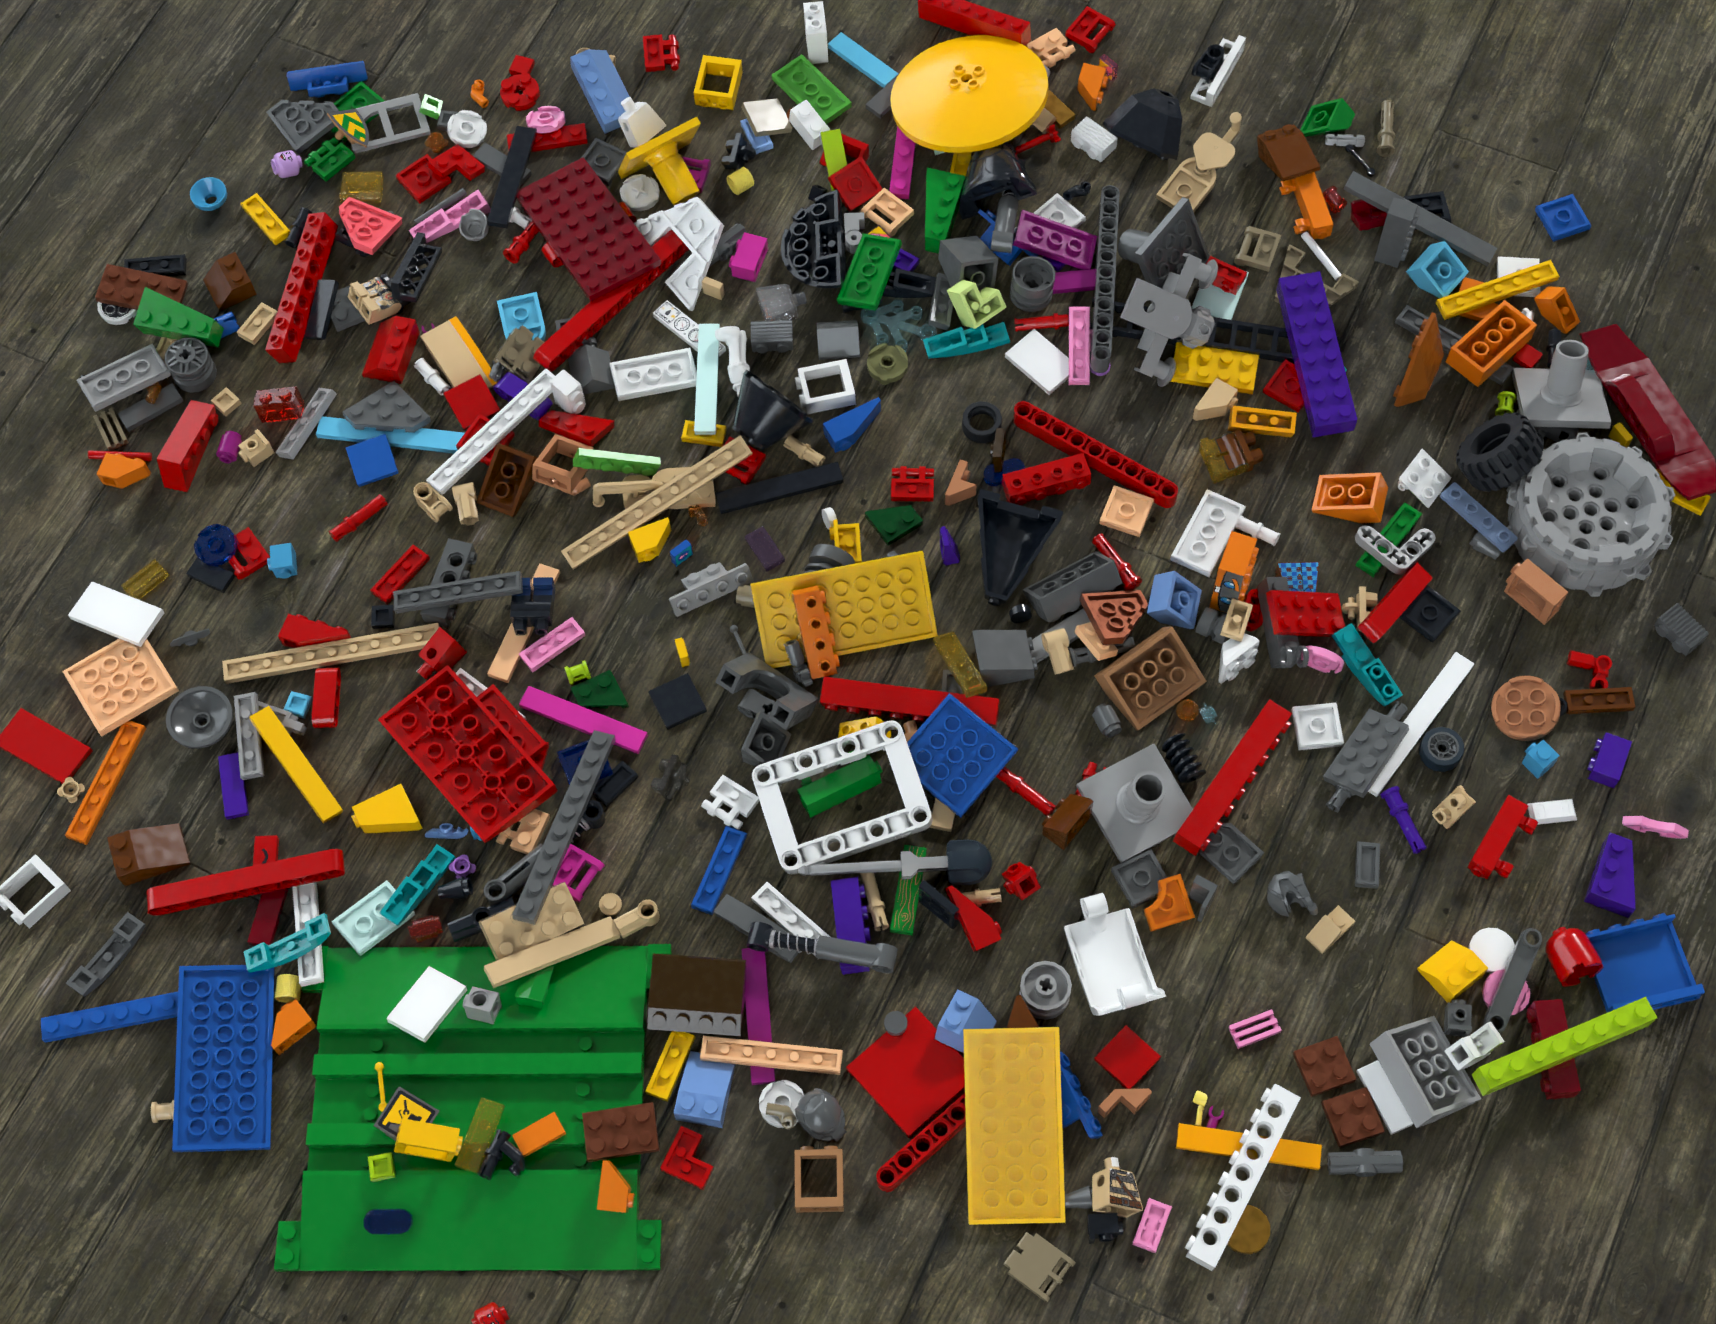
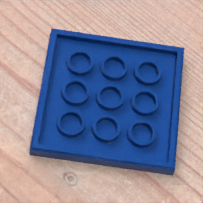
(958, 755)

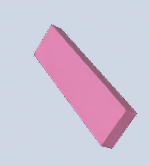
(1079, 345)

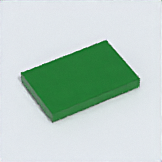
(355, 98)

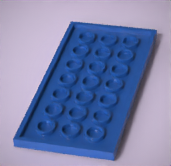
(223, 1059)

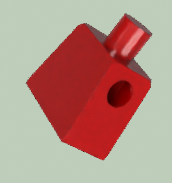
(439, 652)

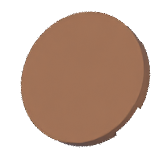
(1525, 708)

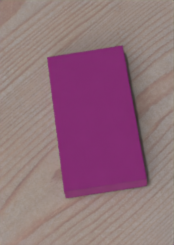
(1055, 240)

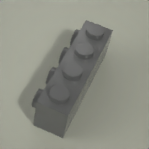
(1397, 232)

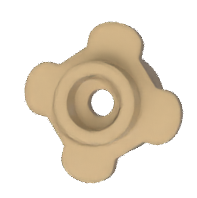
(64, 790)

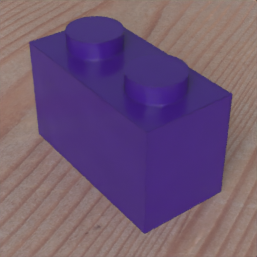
(1609, 759)

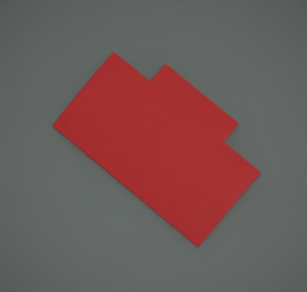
(472, 751)

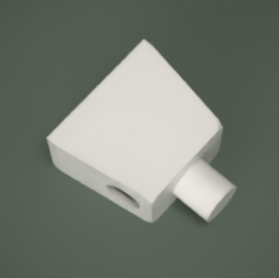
(639, 122)

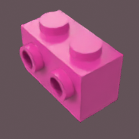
(749, 257)

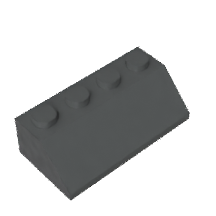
(1063, 589)

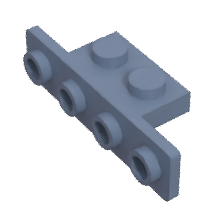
(1478, 517)

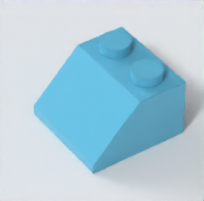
(1437, 270)

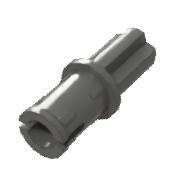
(497, 370)

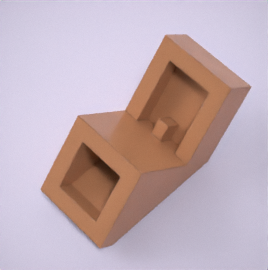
(1130, 1098)

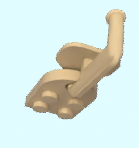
(1210, 154)
(638, 486)

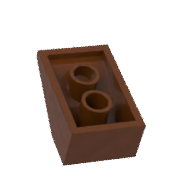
(1287, 152)
(507, 480)
(147, 852)

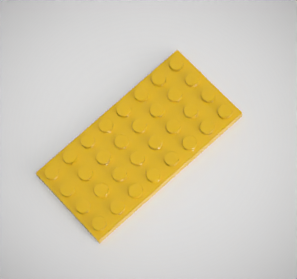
(867, 605)
(1014, 1126)

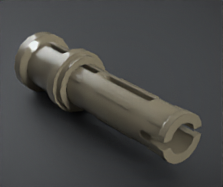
(1386, 134)

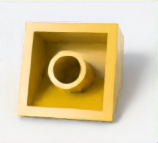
(1452, 970)

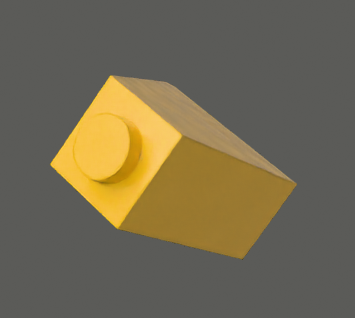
(386, 813)

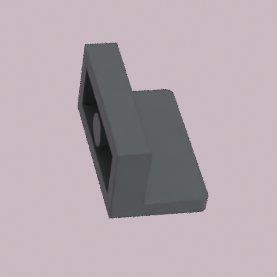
(1203, 892)

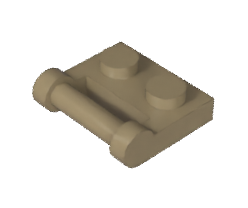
(1264, 250)

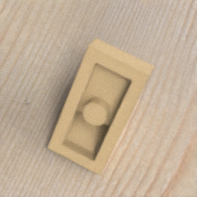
(1330, 929)

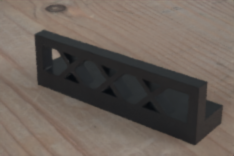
(409, 269)

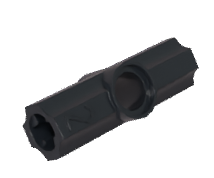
(469, 926)

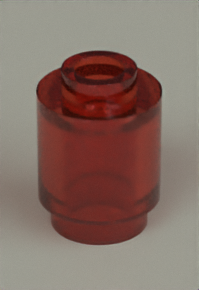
(425, 928)

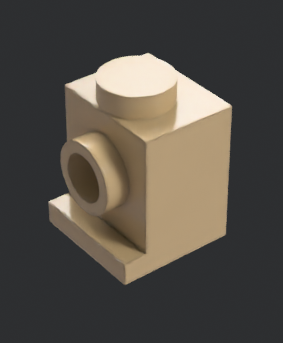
(255, 449)

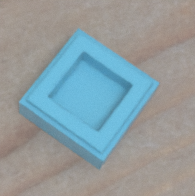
(298, 704)

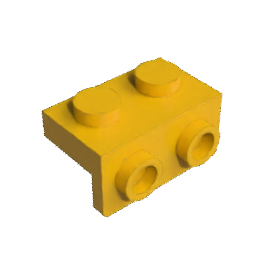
(847, 538)

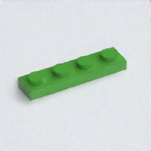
(616, 462)

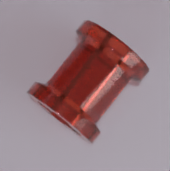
(1334, 199)

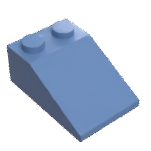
(704, 1091)

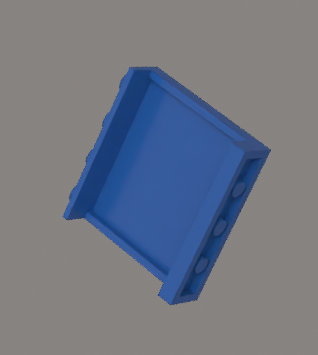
(1642, 963)

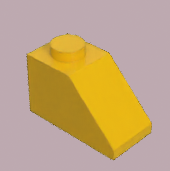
(649, 539)

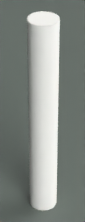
(1321, 255)

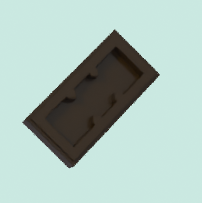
(998, 449)

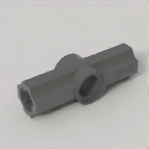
(727, 243)
(1364, 1162)

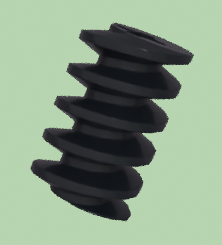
(1181, 760)

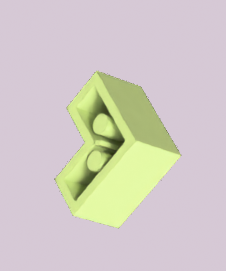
(975, 306)

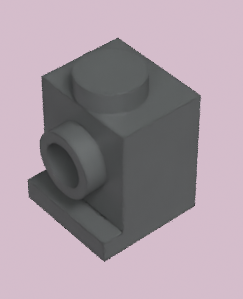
(1457, 1026)

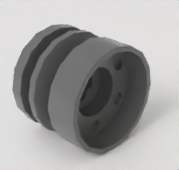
(1032, 284)
(190, 365)
(827, 556)

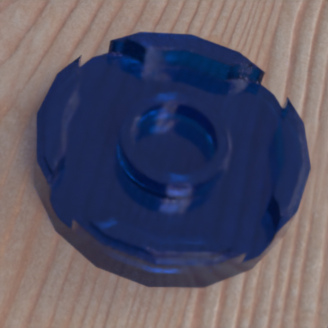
(215, 545)

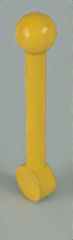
(379, 1067)

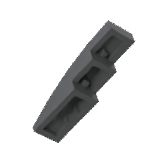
(742, 916)

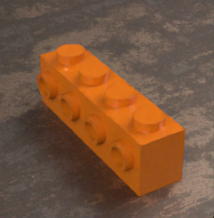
(814, 631)

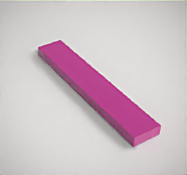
(582, 718)

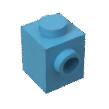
(282, 560)
(1540, 758)

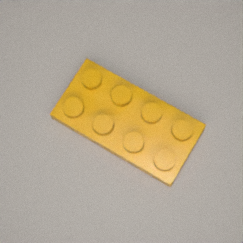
(1205, 364)

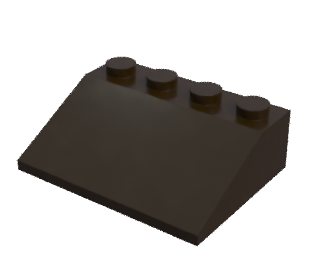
(697, 994)

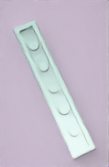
(707, 380)

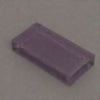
(764, 548)

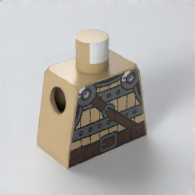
(1115, 1190)

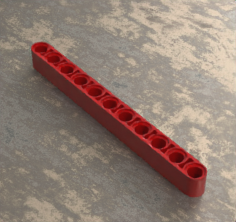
(603, 309)

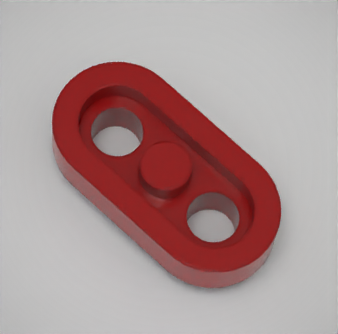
(1256, 614)

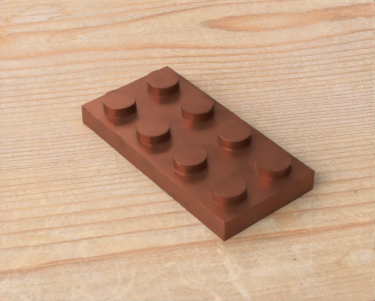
(126, 286)

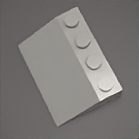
(1423, 1072)

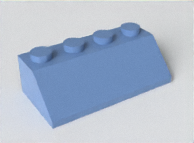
(601, 86)

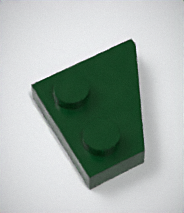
(894, 522)
(599, 692)

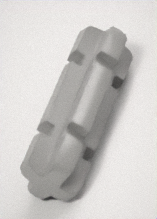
(1344, 140)

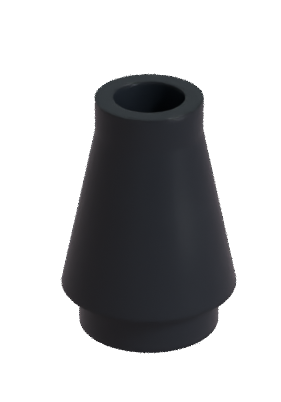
(458, 888)

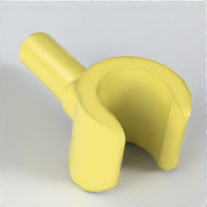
(1200, 1098)

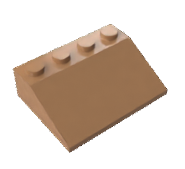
(1151, 677)

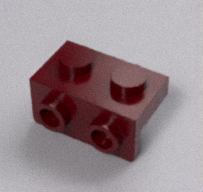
(1366, 215)

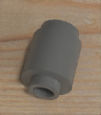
(1107, 720)

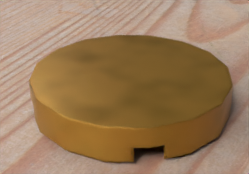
(1250, 1232)

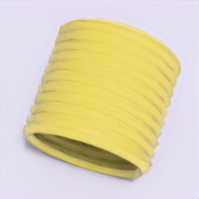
(740, 180)
(287, 988)

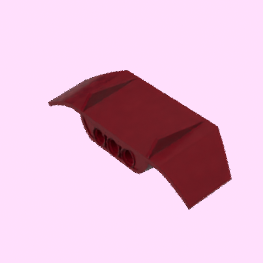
(1652, 412)

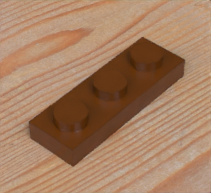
(1599, 700)

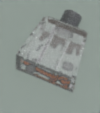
(779, 302)

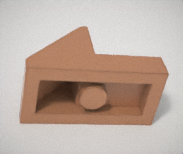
(959, 488)

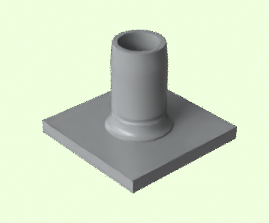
(1564, 393)
(1136, 802)

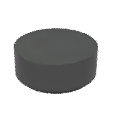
(895, 1023)

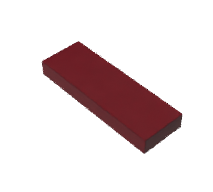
(267, 917)

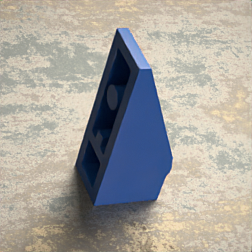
(848, 427)

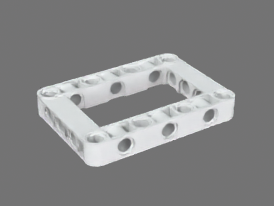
(855, 838)

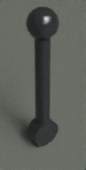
(1370, 171)

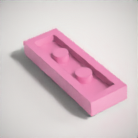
(552, 644)

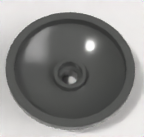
(193, 708)

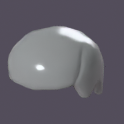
(474, 225)

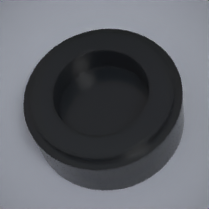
(1020, 613)

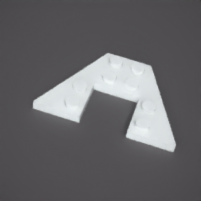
(700, 233)

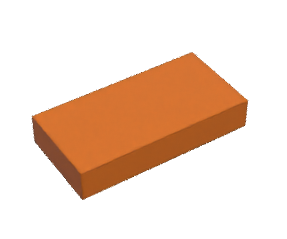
(539, 1134)

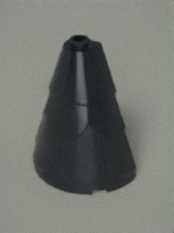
(992, 173)
(1010, 542)

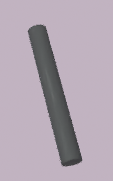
(444, 204)

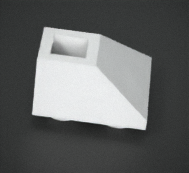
(1236, 656)

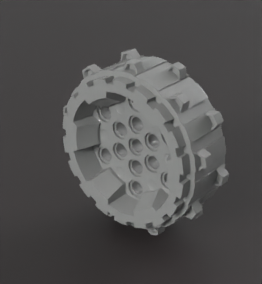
(1596, 558)

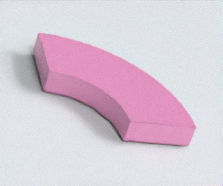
(1645, 824)

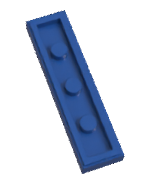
(719, 870)

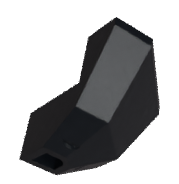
(1149, 122)

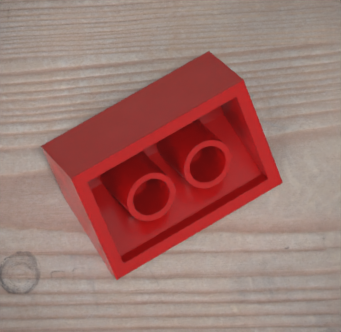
(392, 350)

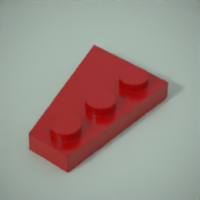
(576, 427)

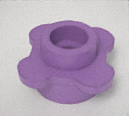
(464, 861)

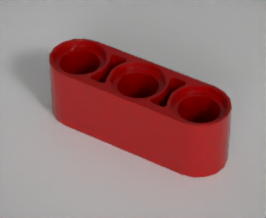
(326, 697)

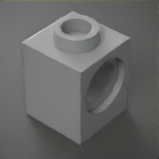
(485, 1012)

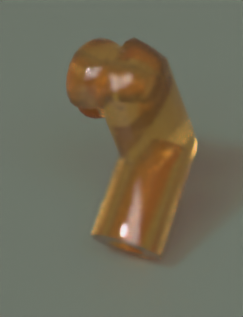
(153, 392)
(697, 511)

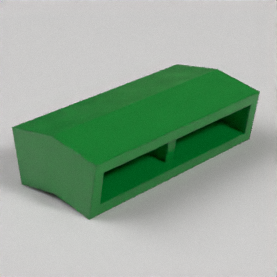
(534, 987)

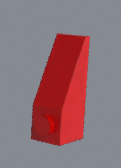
(975, 922)

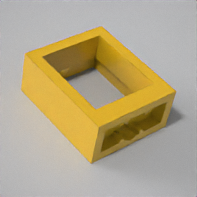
(720, 67)
(428, 1140)

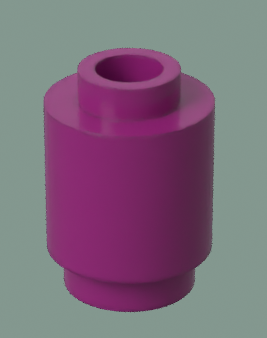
(228, 447)

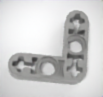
(1399, 555)

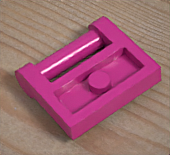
(571, 867)

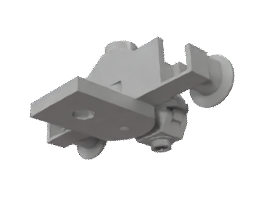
(1170, 315)

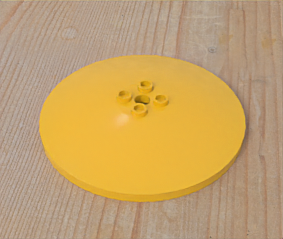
(956, 116)

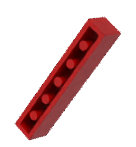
(974, 19)

